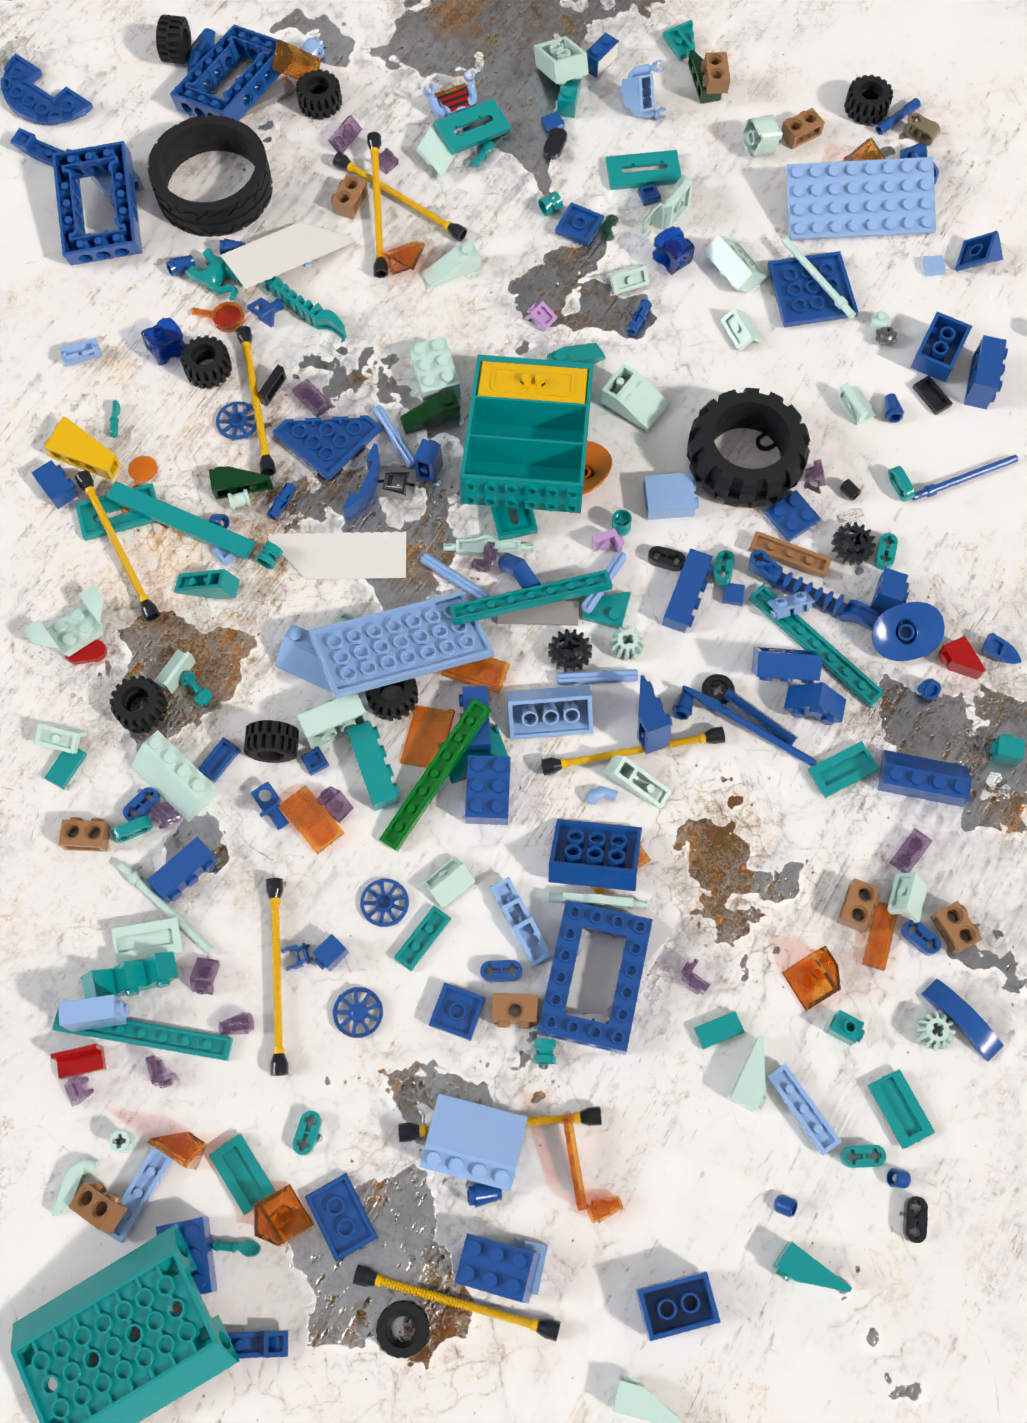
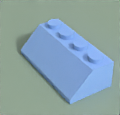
(300, 659)
(550, 712)

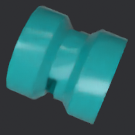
(550, 203)
(622, 518)
(269, 555)
(544, 1051)

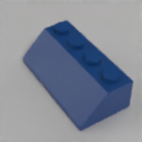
(924, 778)

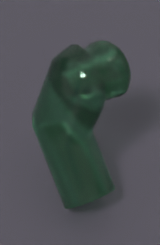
(610, 221)

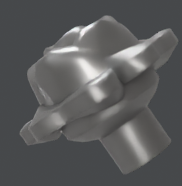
(886, 336)

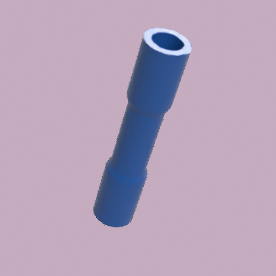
(906, 110)

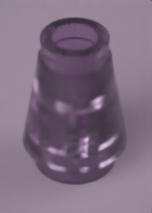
(238, 1024)

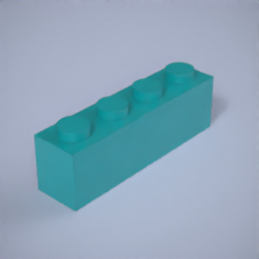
(372, 765)

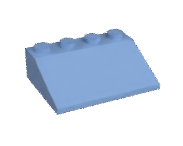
(474, 1142)

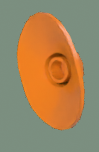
(597, 466)

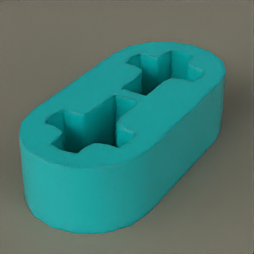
(901, 483)
(882, 550)
(720, 567)
(132, 829)
(302, 1131)
(862, 1150)

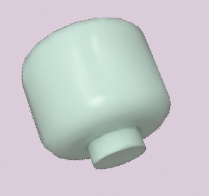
(879, 320)

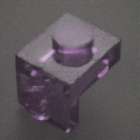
(490, 555)
(695, 983)

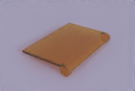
(426, 735)

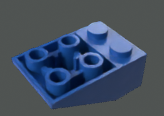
(653, 723)

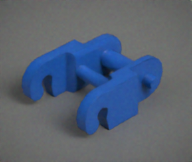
(299, 963)

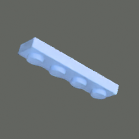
(803, 1109)
(141, 1191)

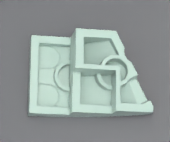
(435, 151)

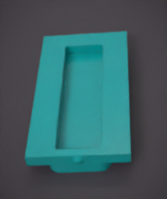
(843, 769)
(901, 1109)
(242, 1173)

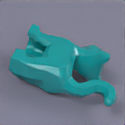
(214, 275)

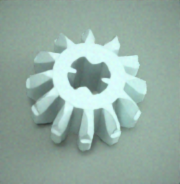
(620, 640)
(939, 1039)

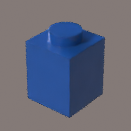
(330, 953)

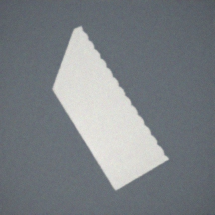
(282, 252)
(345, 554)
(599, 963)

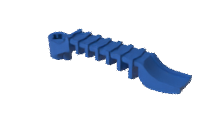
(772, 572)

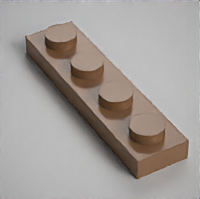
(791, 554)

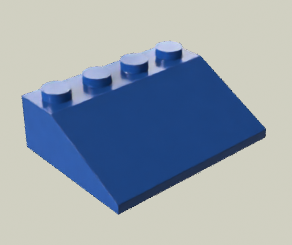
(595, 855)

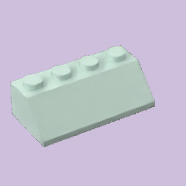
(174, 776)

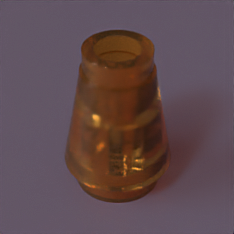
(603, 1208)

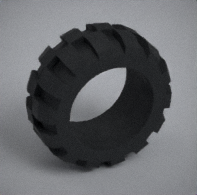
(754, 412)

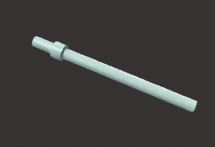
(840, 301)
(136, 879)

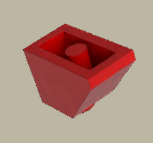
(961, 658)

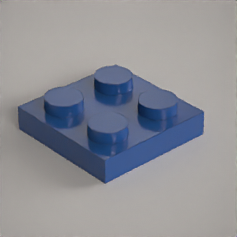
(579, 224)
(792, 516)
(457, 1011)

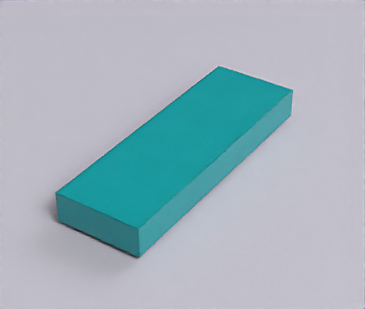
(422, 938)

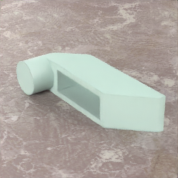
(72, 1182)

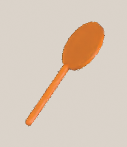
(142, 470)

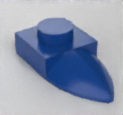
(1000, 650)

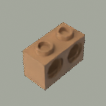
(716, 72)
(802, 128)
(349, 196)
(83, 840)
(853, 902)
(951, 931)
(98, 1207)

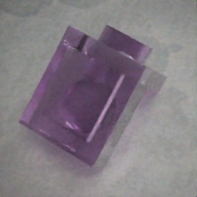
(335, 803)
(204, 975)
(156, 1069)

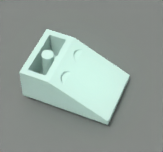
(633, 397)

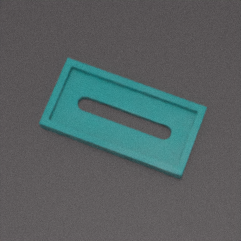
(459, 142)
(627, 180)
(93, 529)
(507, 530)

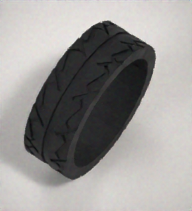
(201, 136)

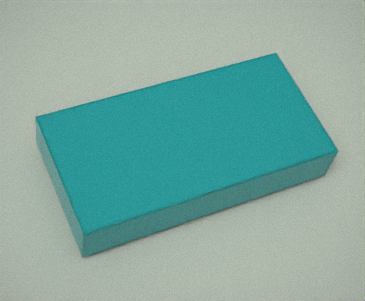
(65, 768)
(719, 1030)

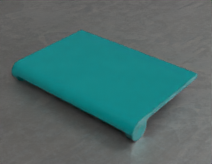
(497, 749)

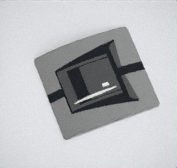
(396, 482)

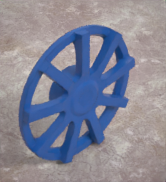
(237, 421)
(384, 903)
(357, 1012)

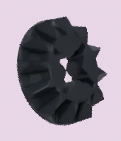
(714, 681)

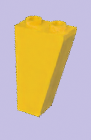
(81, 450)

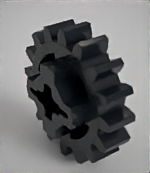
(863, 544)
(578, 647)

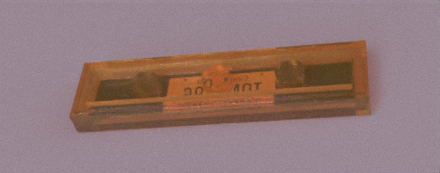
(574, 1160)

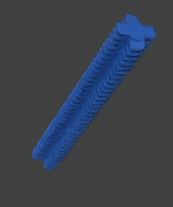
(760, 717)

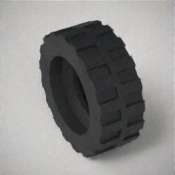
(385, 1337)

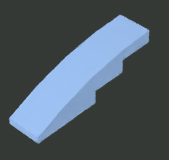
(520, 921)

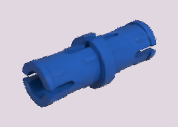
(639, 317)
(281, 501)

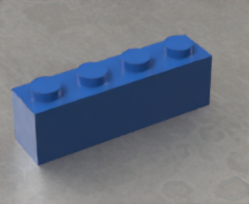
(687, 591)

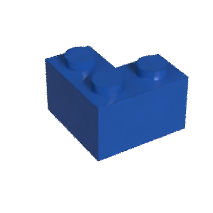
(890, 590)
(815, 701)

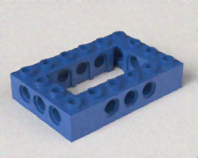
(194, 91)
(89, 162)
(586, 1032)

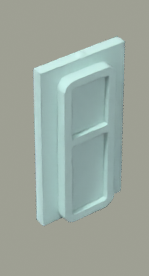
(146, 938)

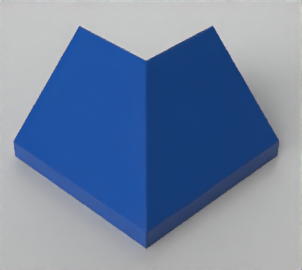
(980, 251)

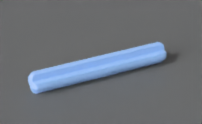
(394, 435)
(613, 568)
(453, 576)
(597, 676)

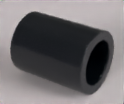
(850, 489)

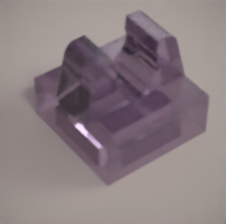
(387, 161)
(816, 473)
(164, 813)
(75, 1090)

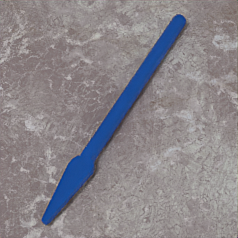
(716, 706)

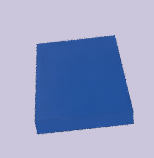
(341, 1217)

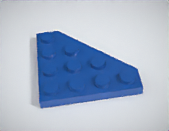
(327, 442)

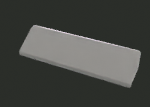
(277, 91)
(550, 614)

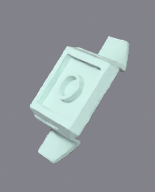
(667, 214)
(74, 629)

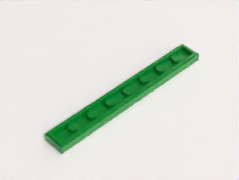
(435, 775)

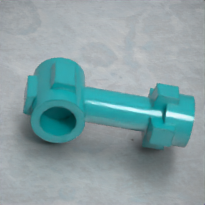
(203, 696)

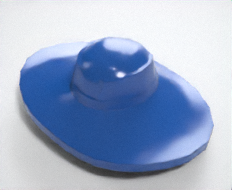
(908, 631)

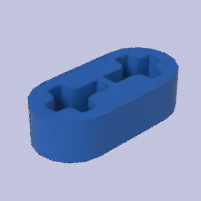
(141, 804)
(917, 941)
(502, 976)

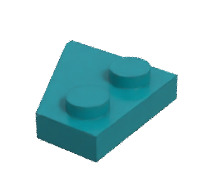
(680, 39)
(609, 610)

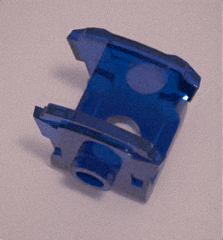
(673, 249)
(164, 340)

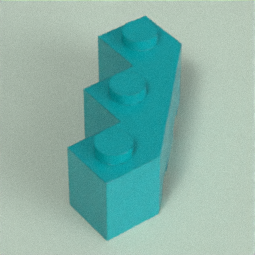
(131, 976)

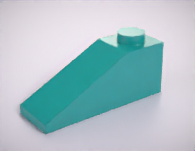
(568, 98)
(578, 353)
(208, 584)
(801, 1267)

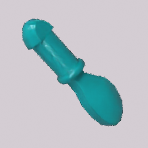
(487, 147)
(114, 420)
(247, 1248)

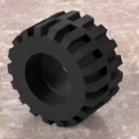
(173, 39)
(319, 94)
(868, 99)
(201, 350)
(131, 690)
(395, 707)
(271, 741)

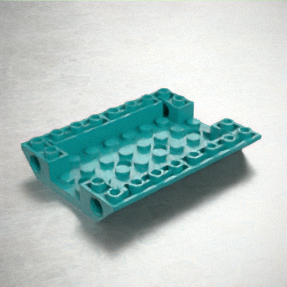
(98, 1317)

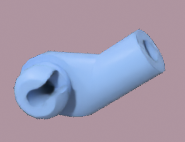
(600, 792)

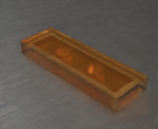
(879, 938)

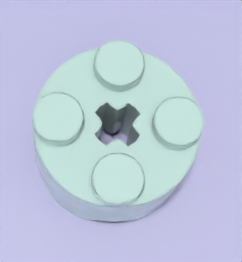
(761, 135)

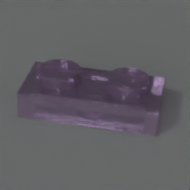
(345, 134)
(312, 398)
(910, 851)

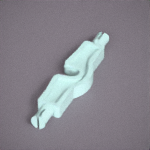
(476, 546)
(604, 900)

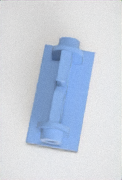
(80, 352)
(799, 602)

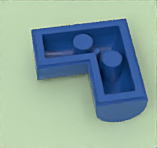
(200, 47)
(518, 569)

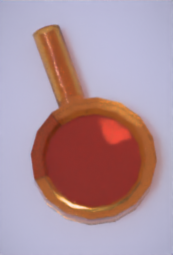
(226, 316)

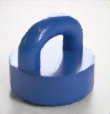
(929, 689)

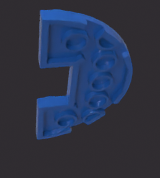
(34, 103)

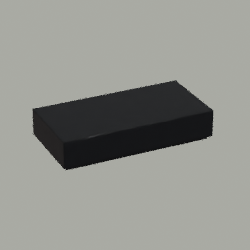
(272, 385)
(932, 395)

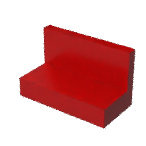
(79, 1061)

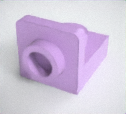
(541, 315)
(606, 539)

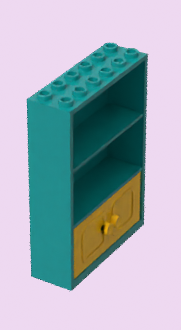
(527, 434)

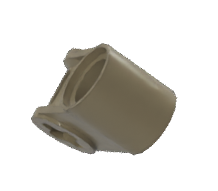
(923, 130)

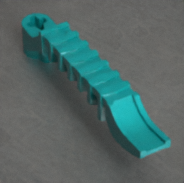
(313, 315)

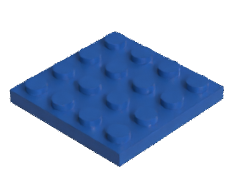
(800, 295)

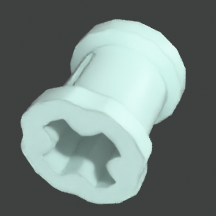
(239, 499)
(119, 1135)

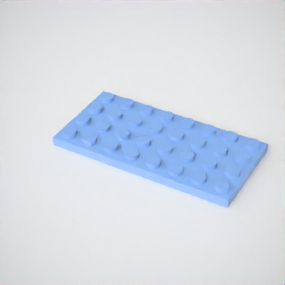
(861, 198)
(397, 645)

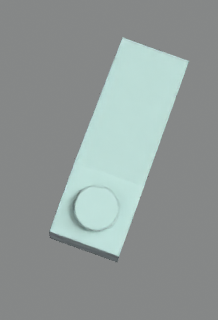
(454, 264)
(637, 780)
(751, 1081)
(638, 1402)

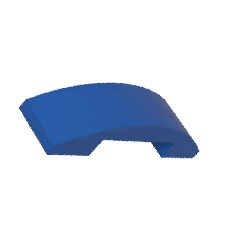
(34, 148)
(356, 502)
(964, 1017)
(260, 1343)

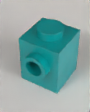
(1007, 749)
(846, 1028)

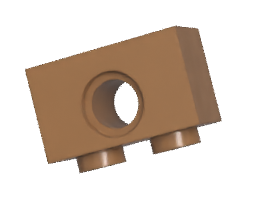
(503, 1002)

